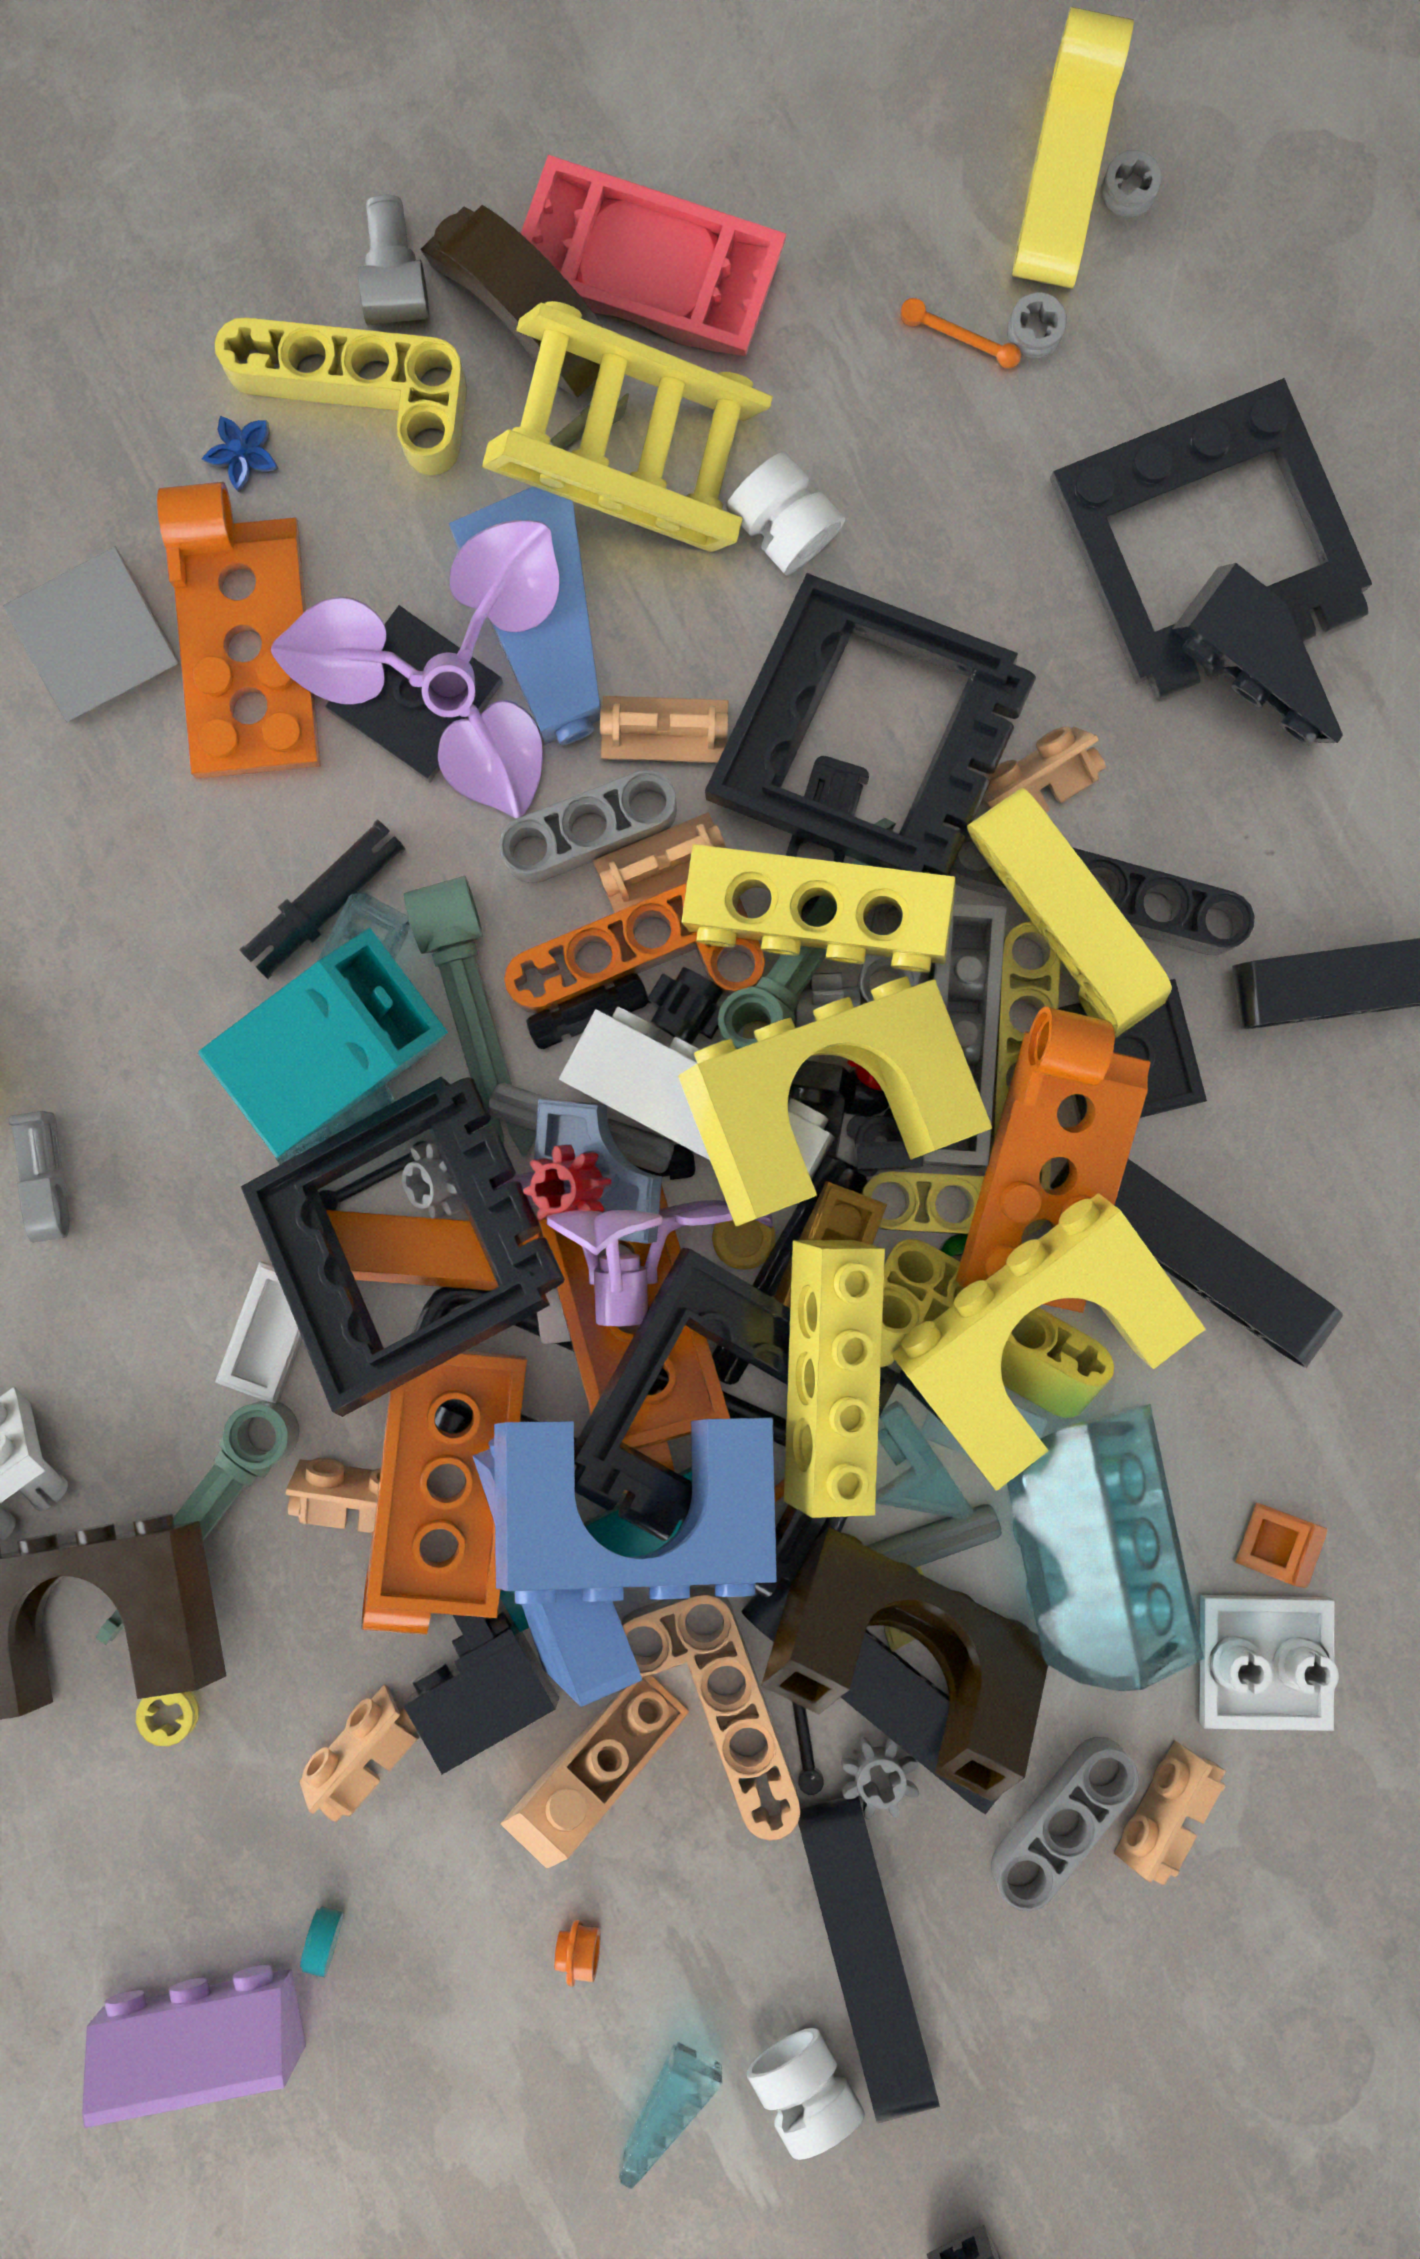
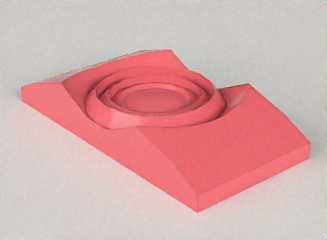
(654, 256)

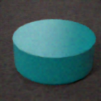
(321, 1941)

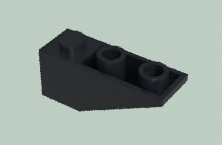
(1257, 643)

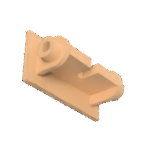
(663, 729)
(1057, 762)
(654, 862)
(326, 1489)
(337, 1775)
(1154, 1837)

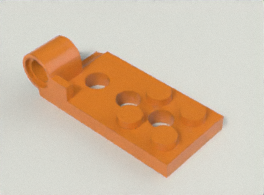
(201, 553)
(1056, 1060)
(693, 1380)
(400, 1581)

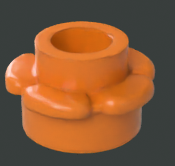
(578, 1953)

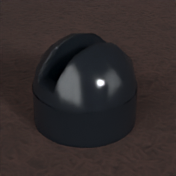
(863, 1099)

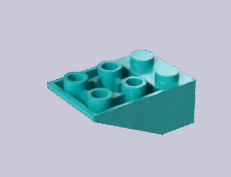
(323, 1042)

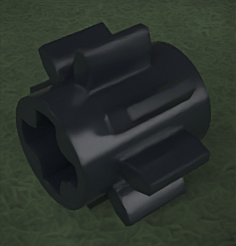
(686, 1005)

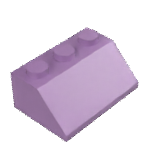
(191, 2045)

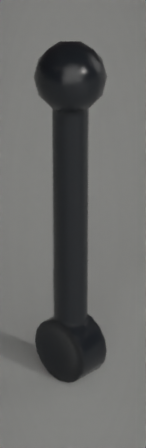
(333, 1199)
(810, 1778)

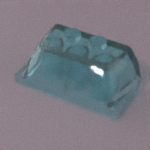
(1105, 1555)

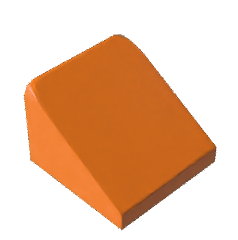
(1281, 1546)

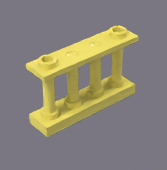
(585, 473)

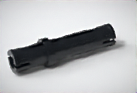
(322, 899)

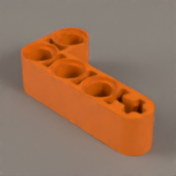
(627, 954)

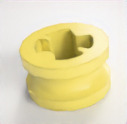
(165, 1734)

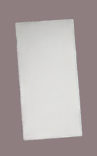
(262, 1341)

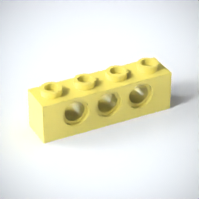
(723, 874)
(834, 1377)

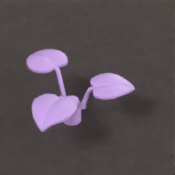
(490, 755)
(619, 1278)

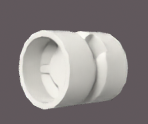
(779, 507)
(810, 2102)

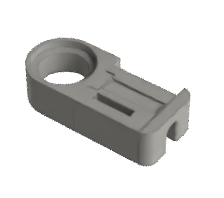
(40, 1176)

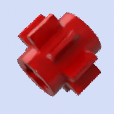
(549, 1177)

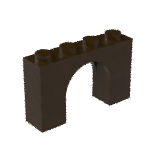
(151, 1577)
(987, 1660)

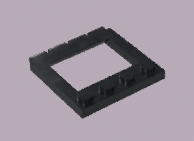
(1185, 453)
(791, 689)
(317, 1275)
(735, 1318)

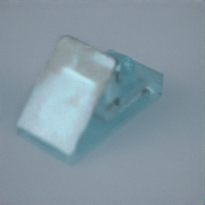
(927, 1483)

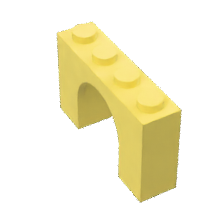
(897, 1038)
(1086, 1257)

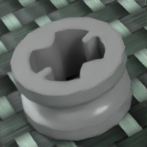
(1123, 166)
(1049, 311)

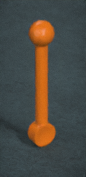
(914, 313)

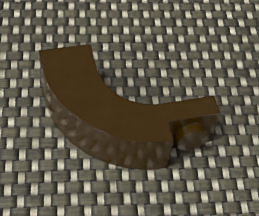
(510, 278)

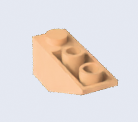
(594, 1771)

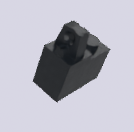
(485, 1699)

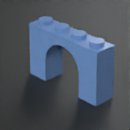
(722, 1541)

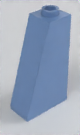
(556, 657)
(575, 1639)

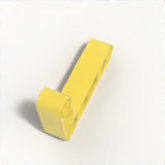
(921, 1189)

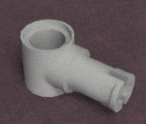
(393, 280)

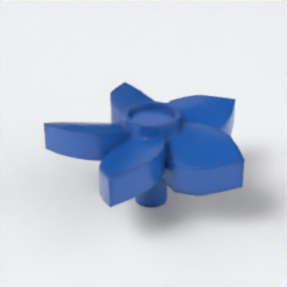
(241, 450)

